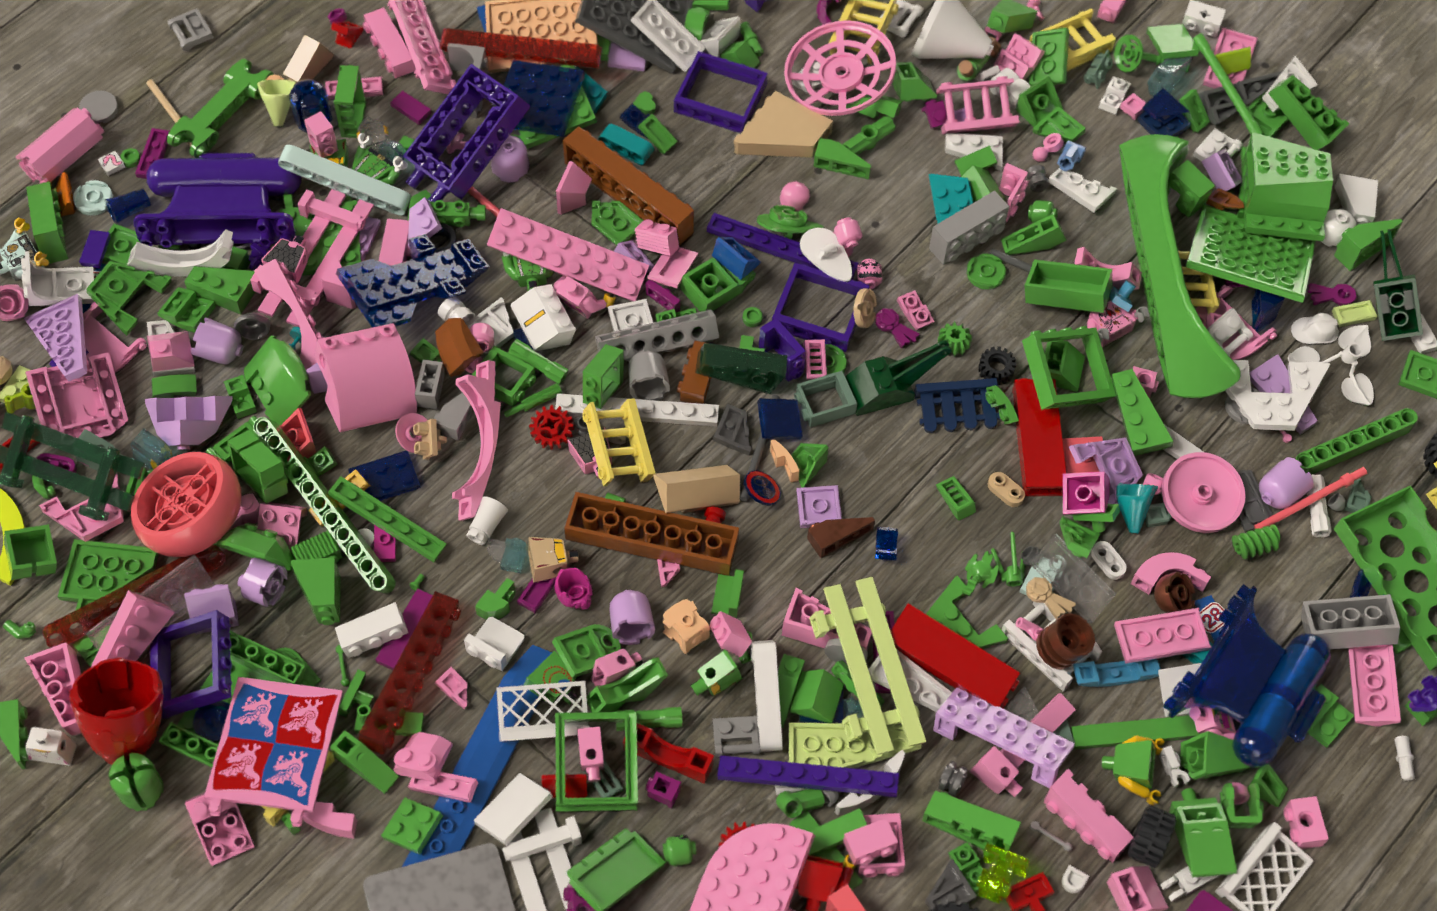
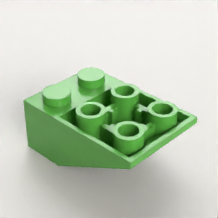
(1205, 839)

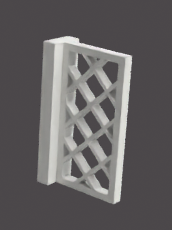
(543, 730)
(1253, 858)

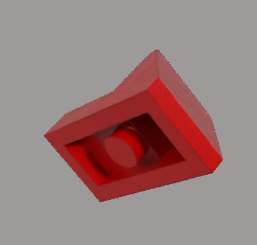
(347, 33)

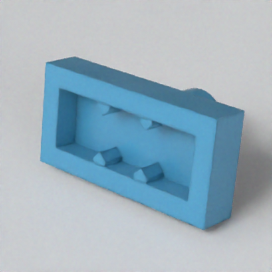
(1121, 296)

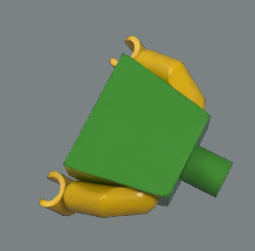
(1135, 765)

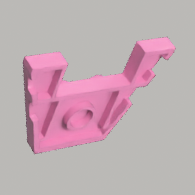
(80, 525)

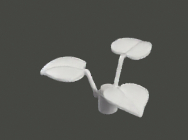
(1355, 344)

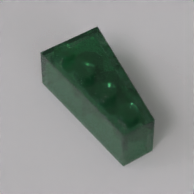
(742, 366)

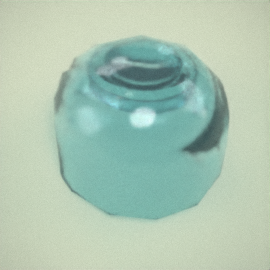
(392, 149)

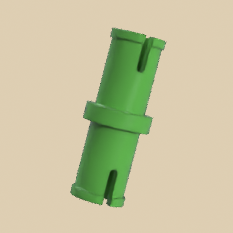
(751, 38)

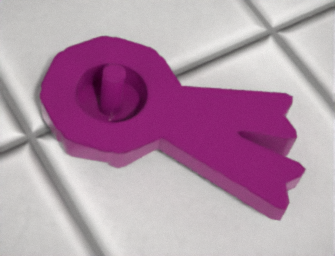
(1341, 294)
(888, 321)

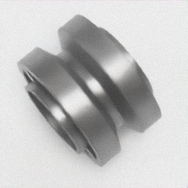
(952, 778)

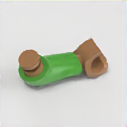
(970, 67)

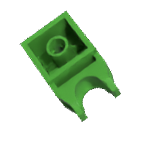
(712, 285)

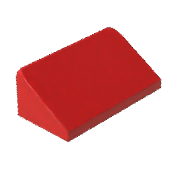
(574, 785)

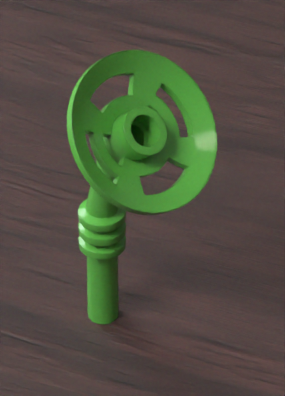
(1134, 54)

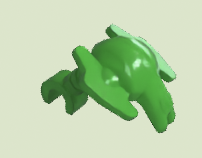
(981, 572)

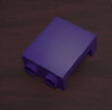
(777, 337)

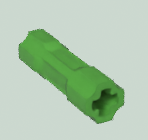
(550, 369)
(663, 717)

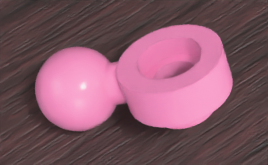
(1051, 143)

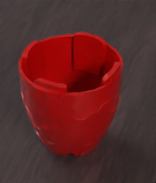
(118, 707)

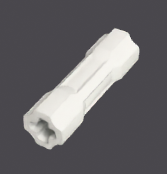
(1319, 516)

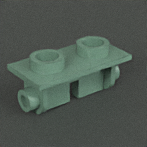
(1099, 69)

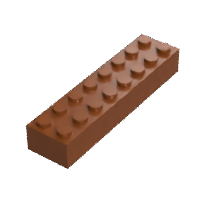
(627, 184)
(652, 533)

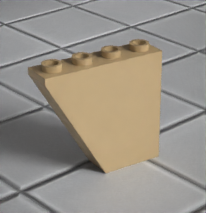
(783, 130)

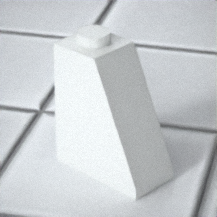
(1357, 197)

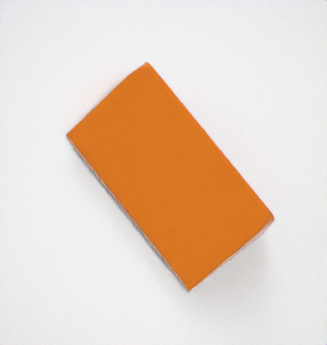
(65, 195)

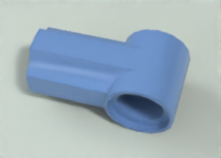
(1071, 155)

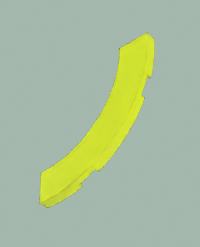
(10, 520)

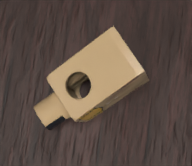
(548, 557)

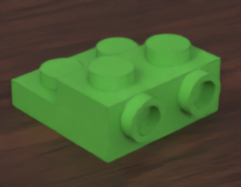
(1330, 720)

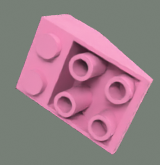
(220, 835)

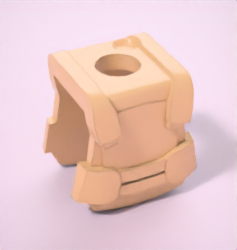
(685, 625)

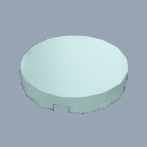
(91, 197)

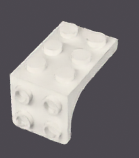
(53, 285)

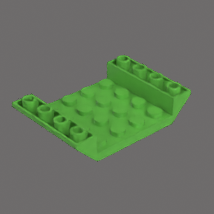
(248, 661)

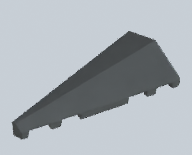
(1219, 105)

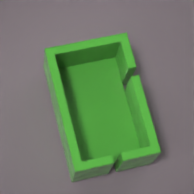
(258, 466)

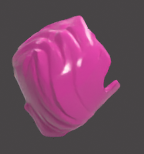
(573, 588)

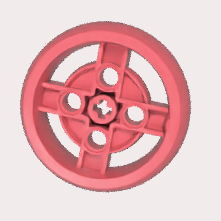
(186, 504)

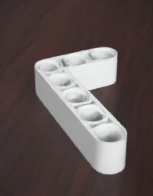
(767, 695)

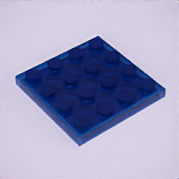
(548, 91)

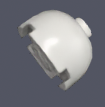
(1335, 224)

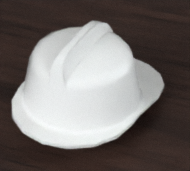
(1315, 329)

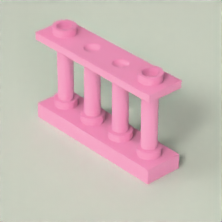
(988, 121)

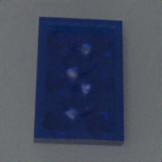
(389, 475)

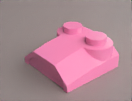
(422, 756)

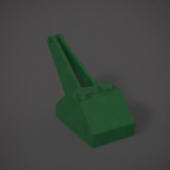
(1397, 300)
(888, 382)

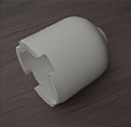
(648, 376)

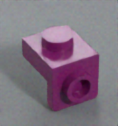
(935, 113)

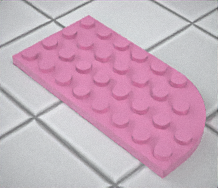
(755, 870)

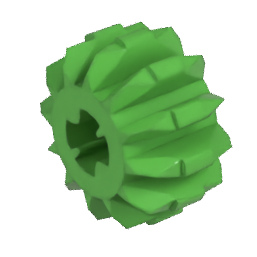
(957, 337)

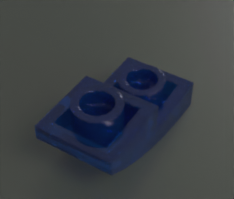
(633, 117)

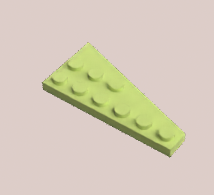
(828, 745)

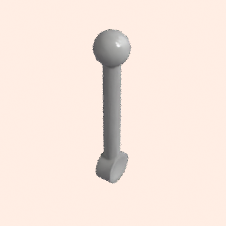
(1035, 826)

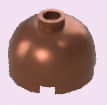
(1174, 592)

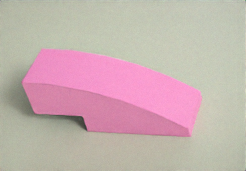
(328, 820)

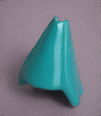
(1134, 503)

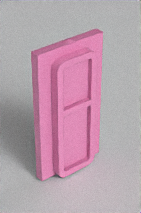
(672, 268)

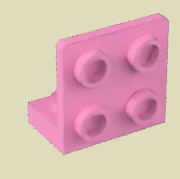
(1013, 185)
(283, 519)

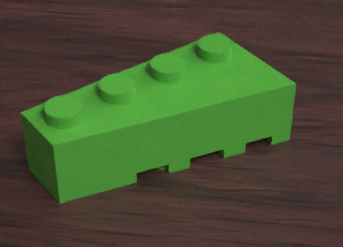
(1307, 113)
(970, 822)

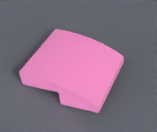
(1020, 56)

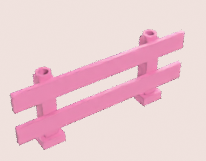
(324, 213)

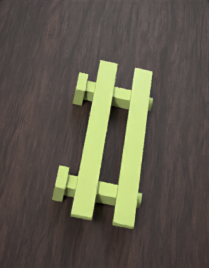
(874, 719)

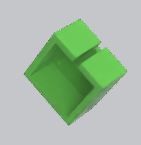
(30, 552)

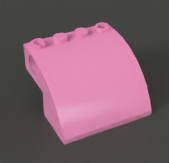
(366, 377)

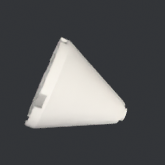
(951, 34)

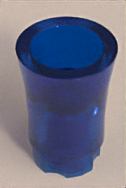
(127, 205)

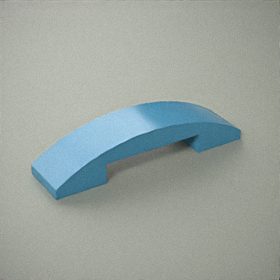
(1114, 673)

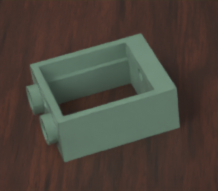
(824, 383)

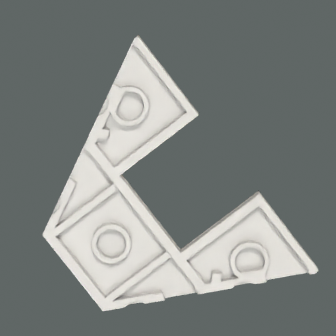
(1278, 410)

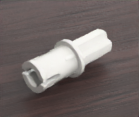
(1404, 757)

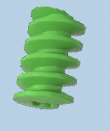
(1257, 540)

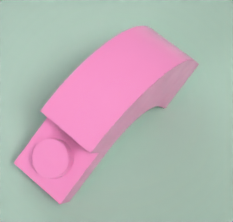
(1119, 272)
(1166, 563)

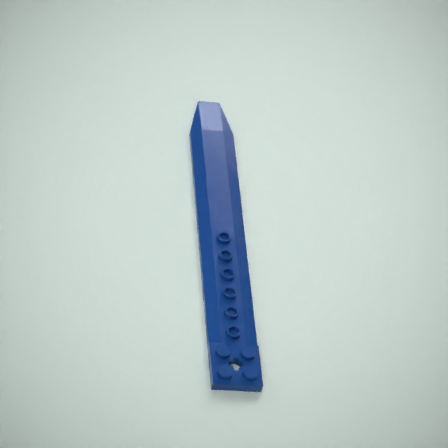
(482, 760)

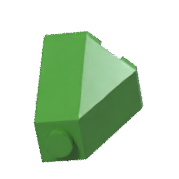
(1209, 756)

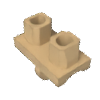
(431, 439)

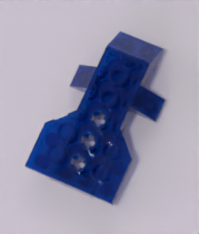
(391, 292)

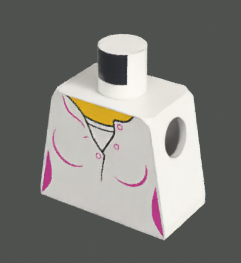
(46, 746)

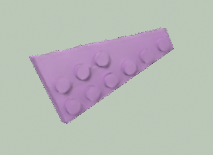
(62, 335)

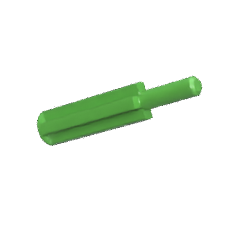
(535, 399)

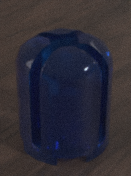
(308, 99)

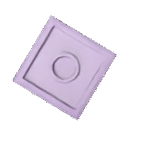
(818, 504)

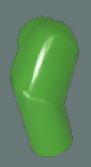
(45, 492)
(24, 631)

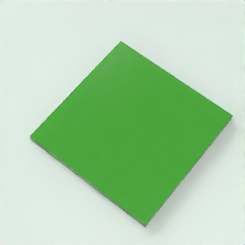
(1250, 259)

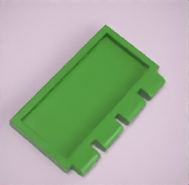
(614, 870)

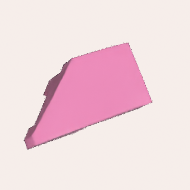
(667, 571)
(454, 686)

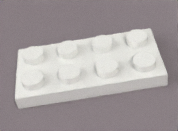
(667, 33)

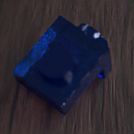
(886, 543)

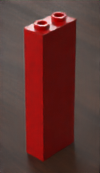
(1038, 442)
(953, 657)

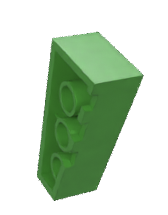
(47, 221)
(1140, 419)

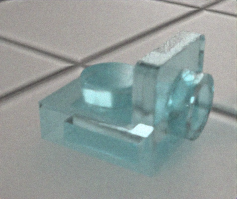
(514, 555)

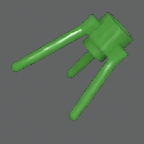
(1013, 575)

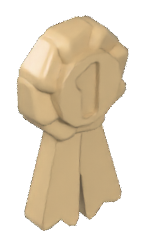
(1040, 591)

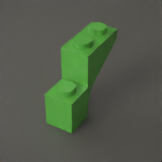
(631, 687)

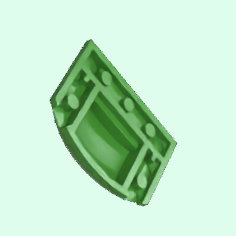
(278, 379)

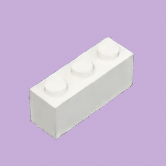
(371, 630)

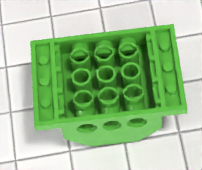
(1285, 188)

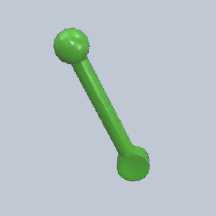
(344, 682)

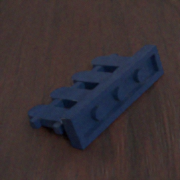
(946, 391)

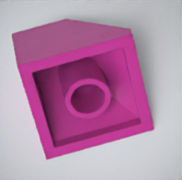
(1085, 493)

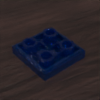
(779, 418)

